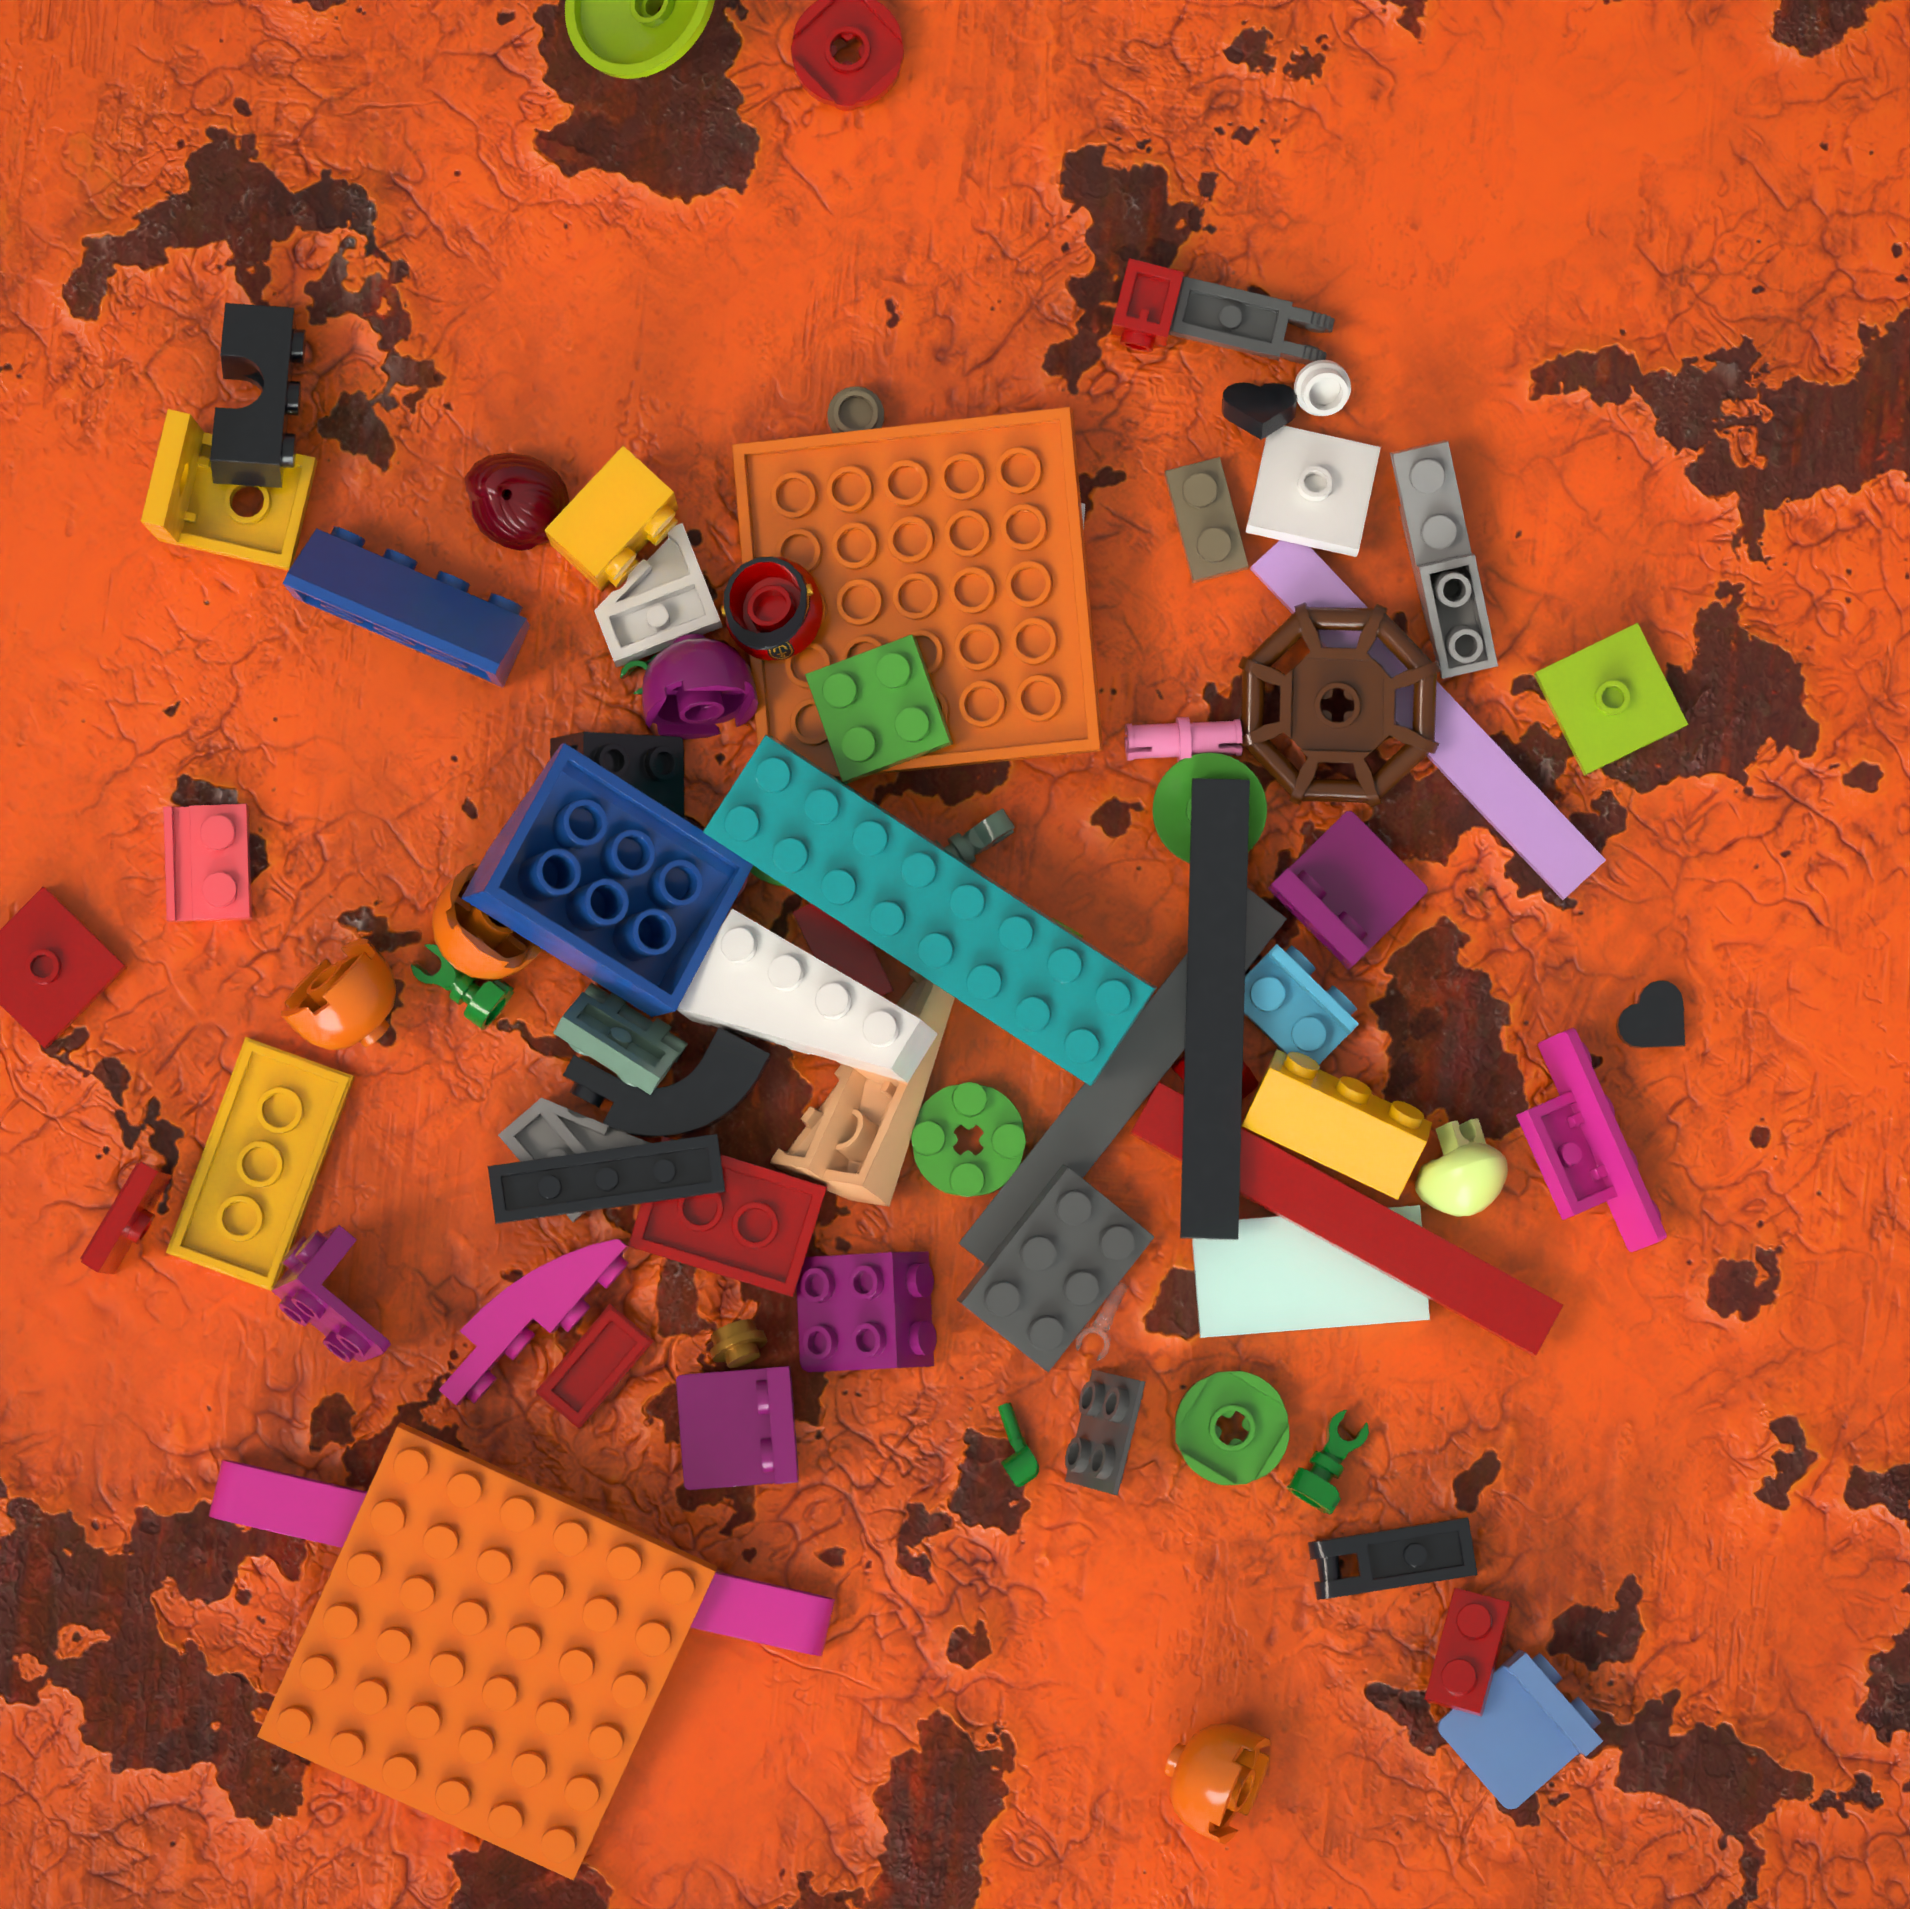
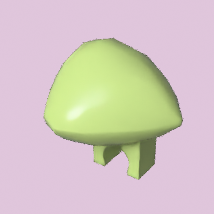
(1466, 1175)

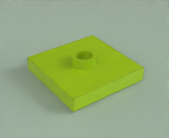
(1610, 699)

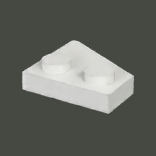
(658, 603)

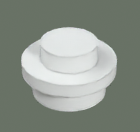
(1322, 387)

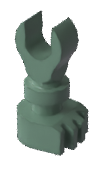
(981, 837)

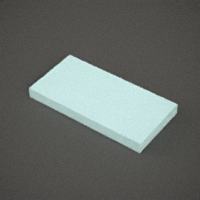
(1293, 1281)

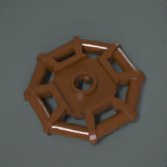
(1362, 681)

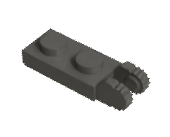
(1245, 321)

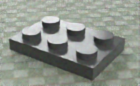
(1055, 1268)

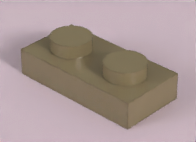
(1206, 520)

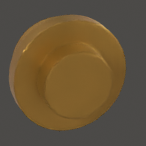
(737, 1343)

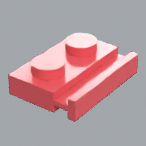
(207, 863)

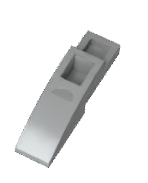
(1443, 559)

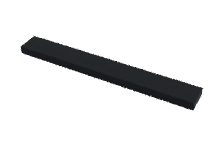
(1214, 1009)

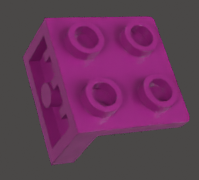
(1348, 889)
(737, 1428)

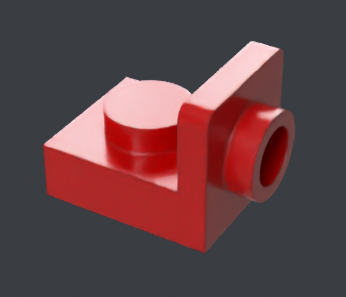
(1146, 305)

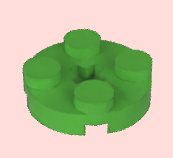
(968, 1173)
(1239, 1460)

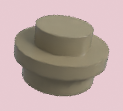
(855, 410)

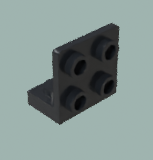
(644, 761)

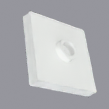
(1313, 490)

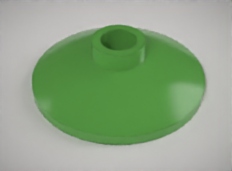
(1173, 799)

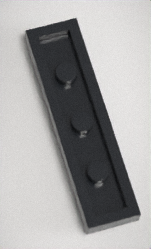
(606, 1179)

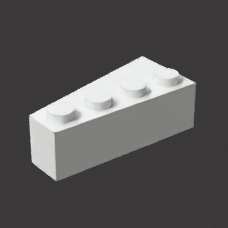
(790, 998)

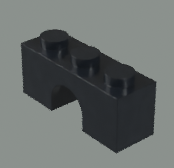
(253, 441)

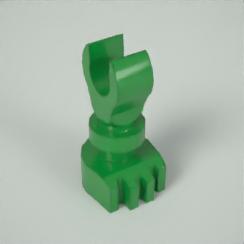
(482, 1002)
(1315, 1484)

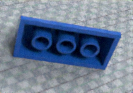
(407, 605)

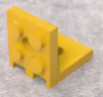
(198, 514)

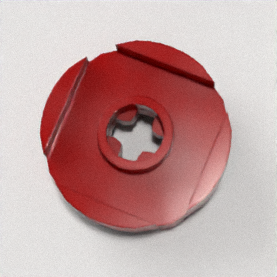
(847, 84)

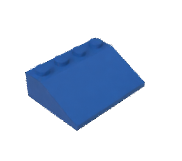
(609, 882)

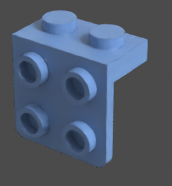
(1523, 1732)

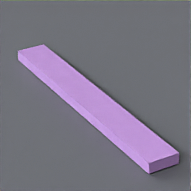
(1464, 750)

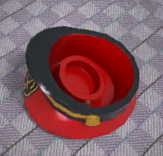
(772, 608)

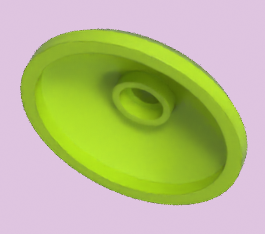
(630, 36)

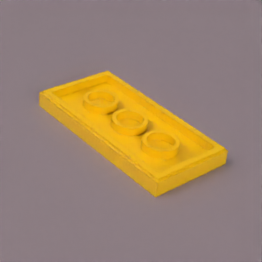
(260, 1164)

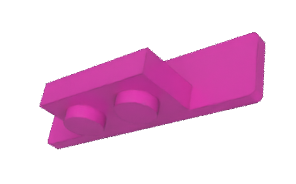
(1584, 1148)

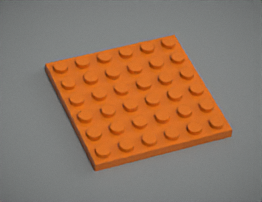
(940, 537)
(487, 1651)

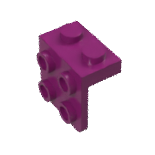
(309, 1301)
(866, 1312)

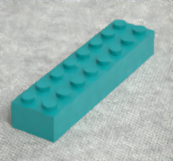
(929, 909)

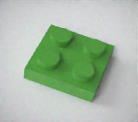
(879, 709)

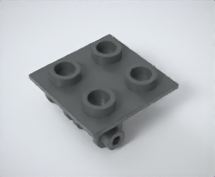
(1105, 1431)

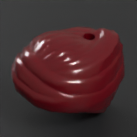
(530, 500)

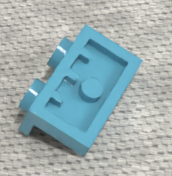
(1294, 1007)

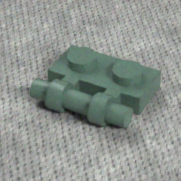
(620, 1038)

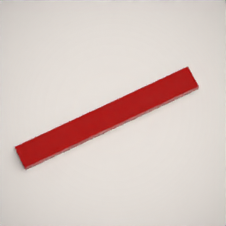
(1369, 1231)

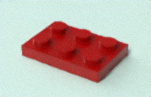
(747, 1233)

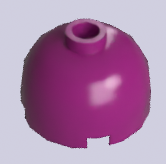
(696, 687)

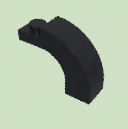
(694, 1103)

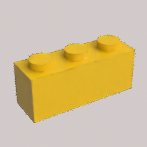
(1338, 1123)

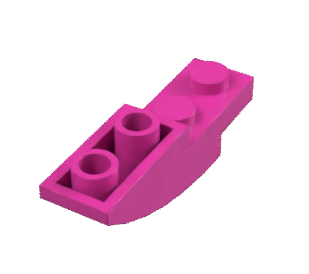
(545, 1295)

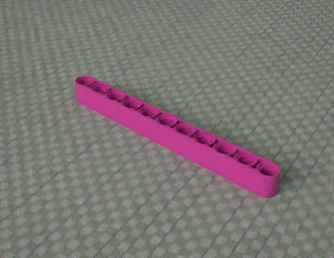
(327, 1512)

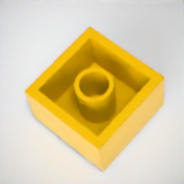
(614, 520)

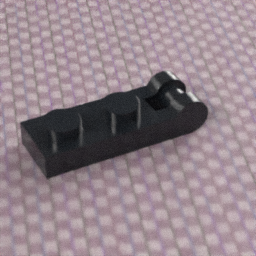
(1395, 1558)

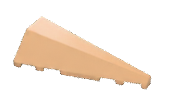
(867, 1120)

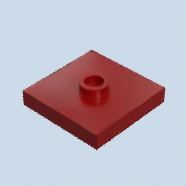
(51, 967)
(126, 1219)

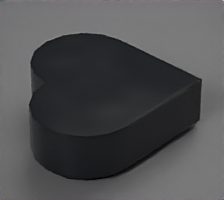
(1259, 408)
(1655, 1019)

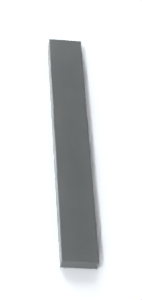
(1105, 1107)

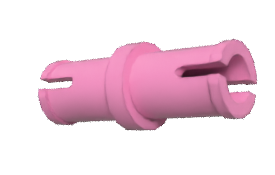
(1182, 739)

